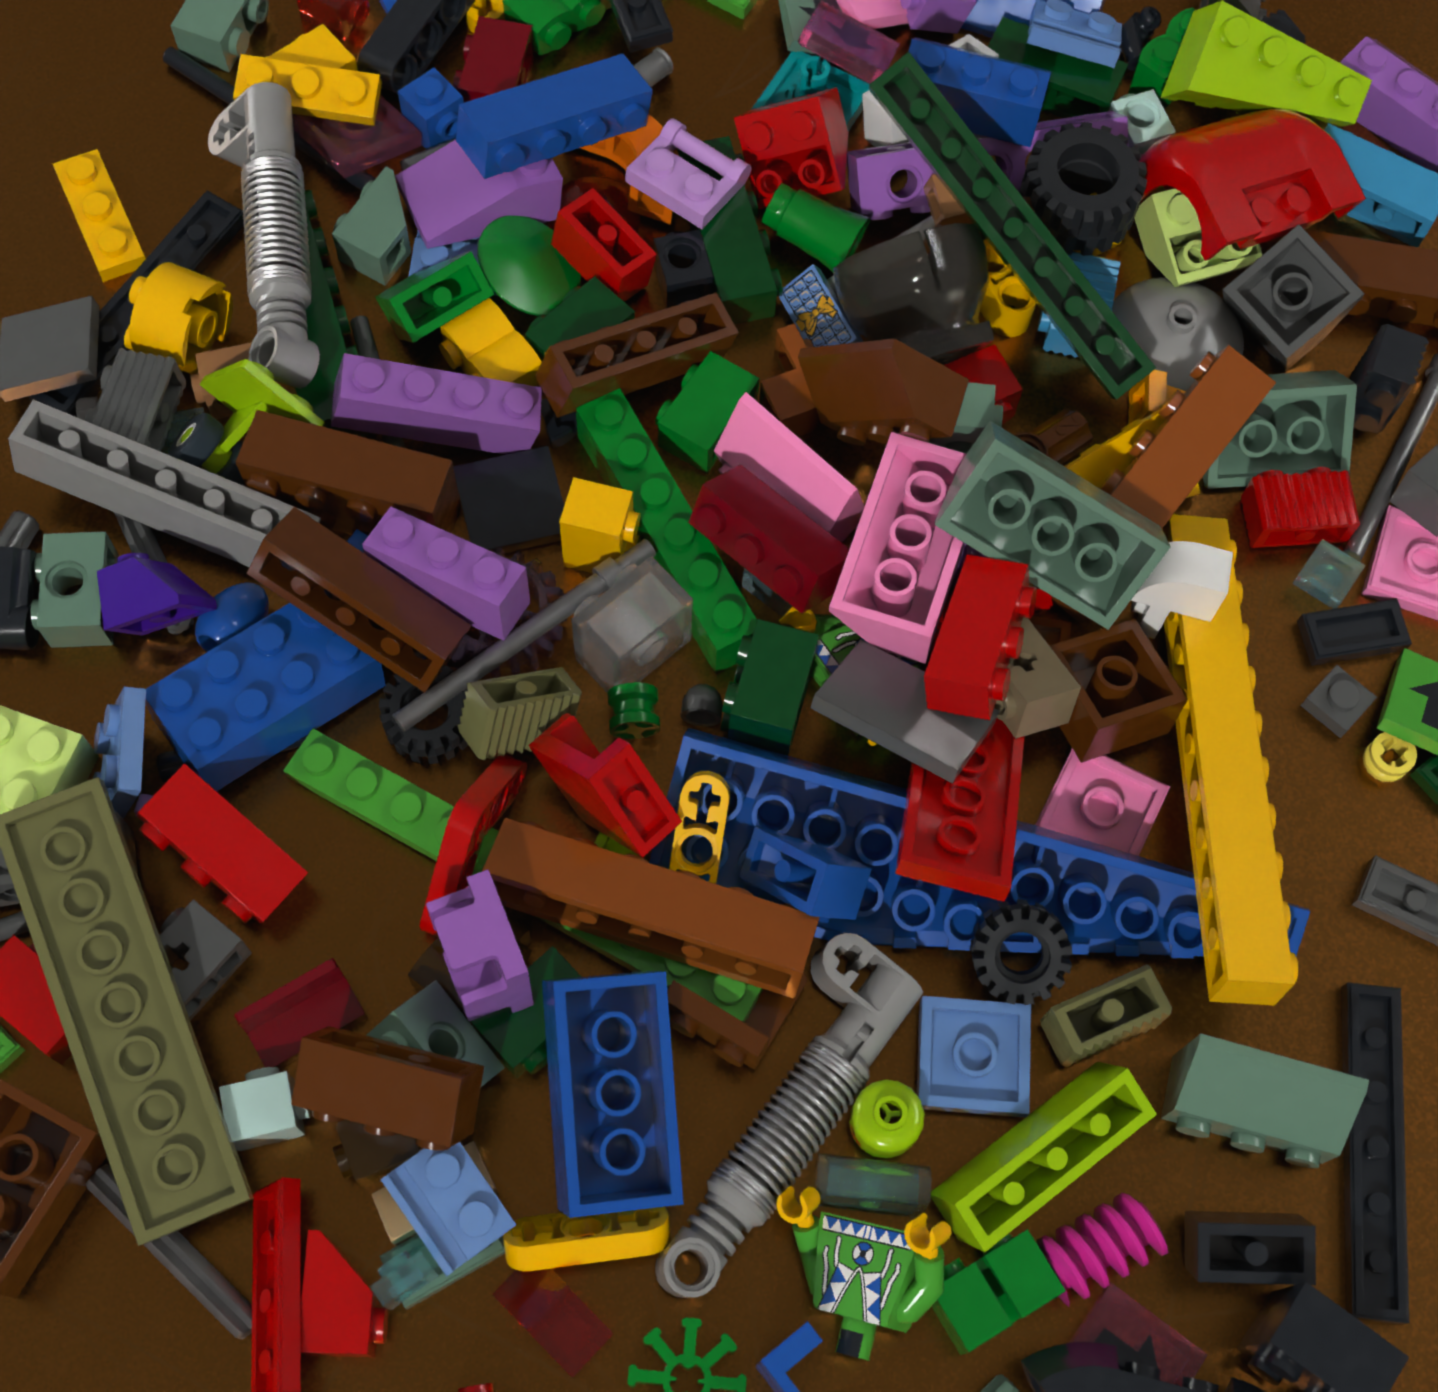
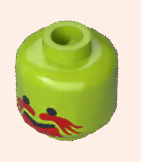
(878, 1135)

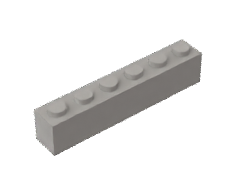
(143, 483)

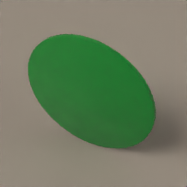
(525, 265)

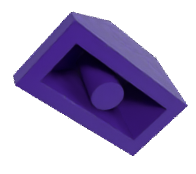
(148, 595)

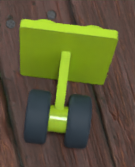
(244, 390)

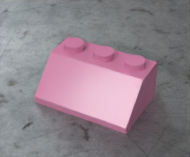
(789, 467)

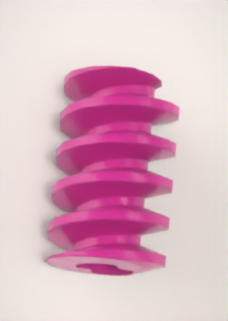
(1102, 1244)

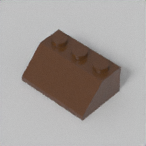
(880, 390)

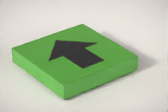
(1412, 701)

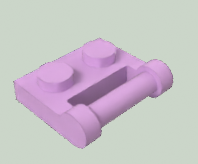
(681, 184)

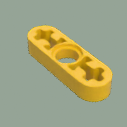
(716, 812)
(557, 1241)

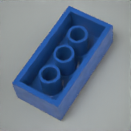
(259, 694)
(612, 1093)

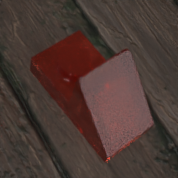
(554, 1317)

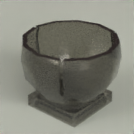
(920, 296)

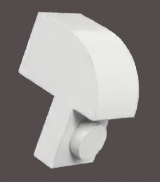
(1186, 581)

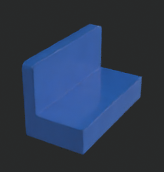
(785, 1356)

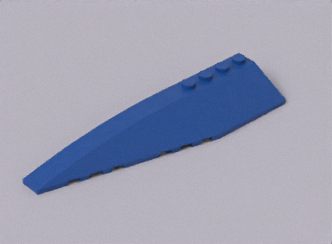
(1097, 892)

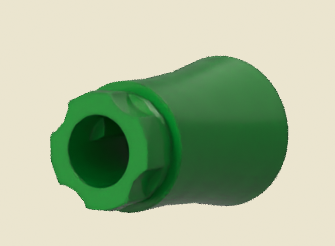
(815, 225)

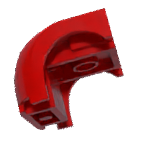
(1254, 176)

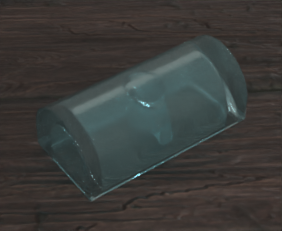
(872, 1185)

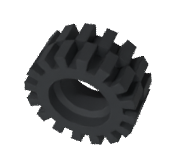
(420, 742)
(1027, 983)

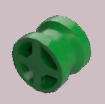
(633, 710)

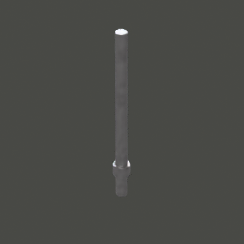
(1395, 464)
(522, 636)

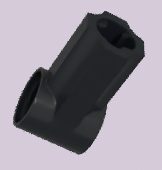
(16, 597)

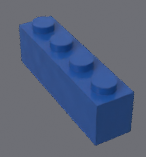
(553, 115)

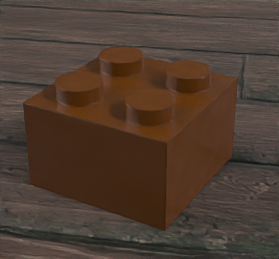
(1123, 690)

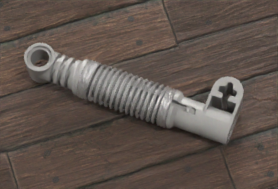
(260, 139)
(829, 1072)

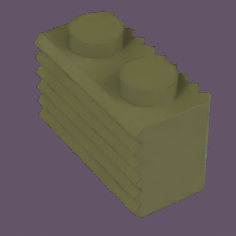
(515, 709)
(1106, 1016)

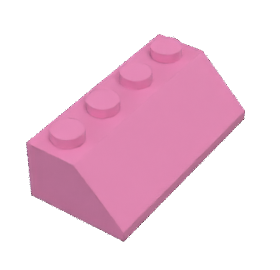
(898, 557)

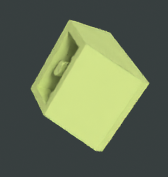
(1174, 241)

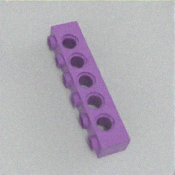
(873, 168)

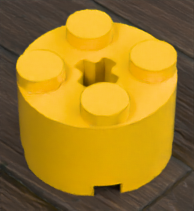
(177, 314)

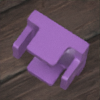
(481, 949)

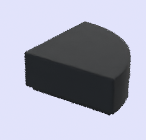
(559, 429)

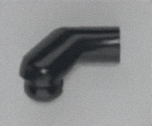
(1137, 32)

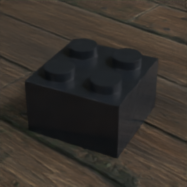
(1318, 1346)

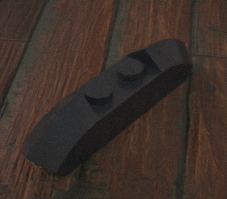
(1096, 1369)

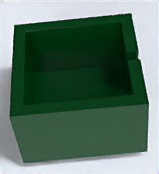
(769, 686)

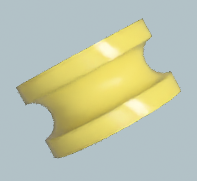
(1378, 768)

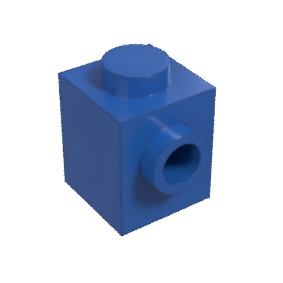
(431, 107)

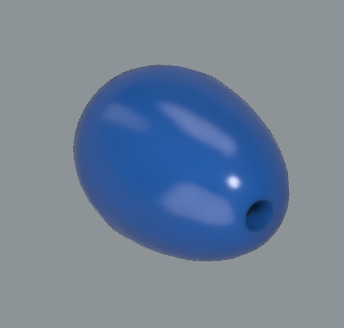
(236, 611)

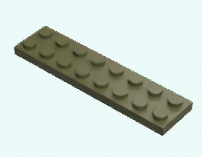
(121, 1011)

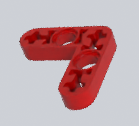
(468, 824)

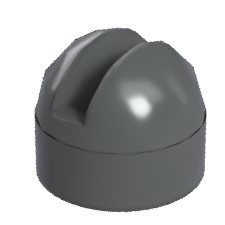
(702, 706)

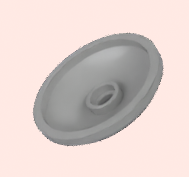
(1150, 314)

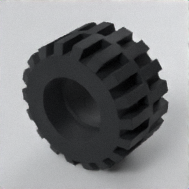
(1093, 160)

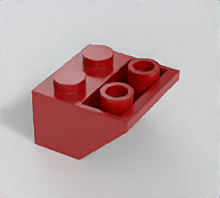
(795, 145)

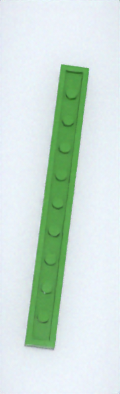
(420, 822)

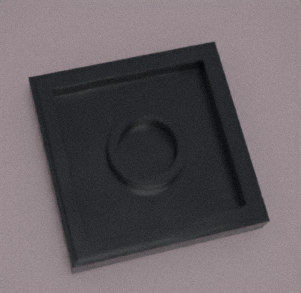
(511, 500)

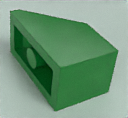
(434, 296)

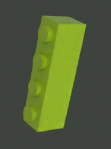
(1042, 1155)

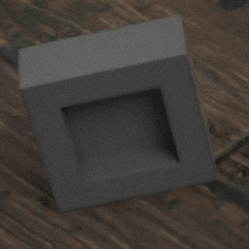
(1338, 701)

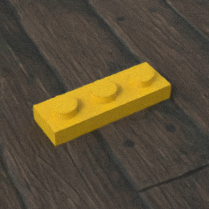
(315, 88)
(100, 215)

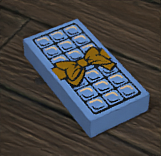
(817, 310)

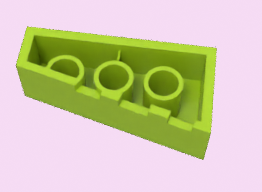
(1250, 67)

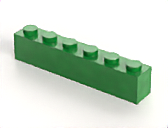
(632, 463)

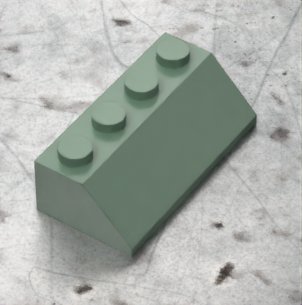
(1041, 514)

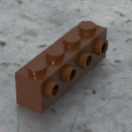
(634, 353)
(358, 598)

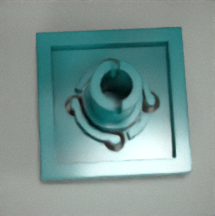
(806, 75)

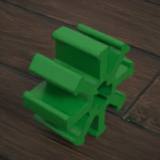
(687, 1361)

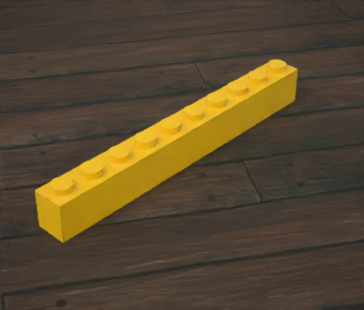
(1226, 794)

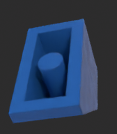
(805, 874)

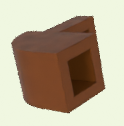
(787, 394)

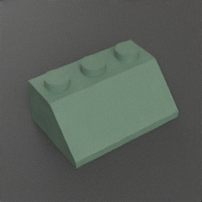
(1295, 428)
(1262, 1100)

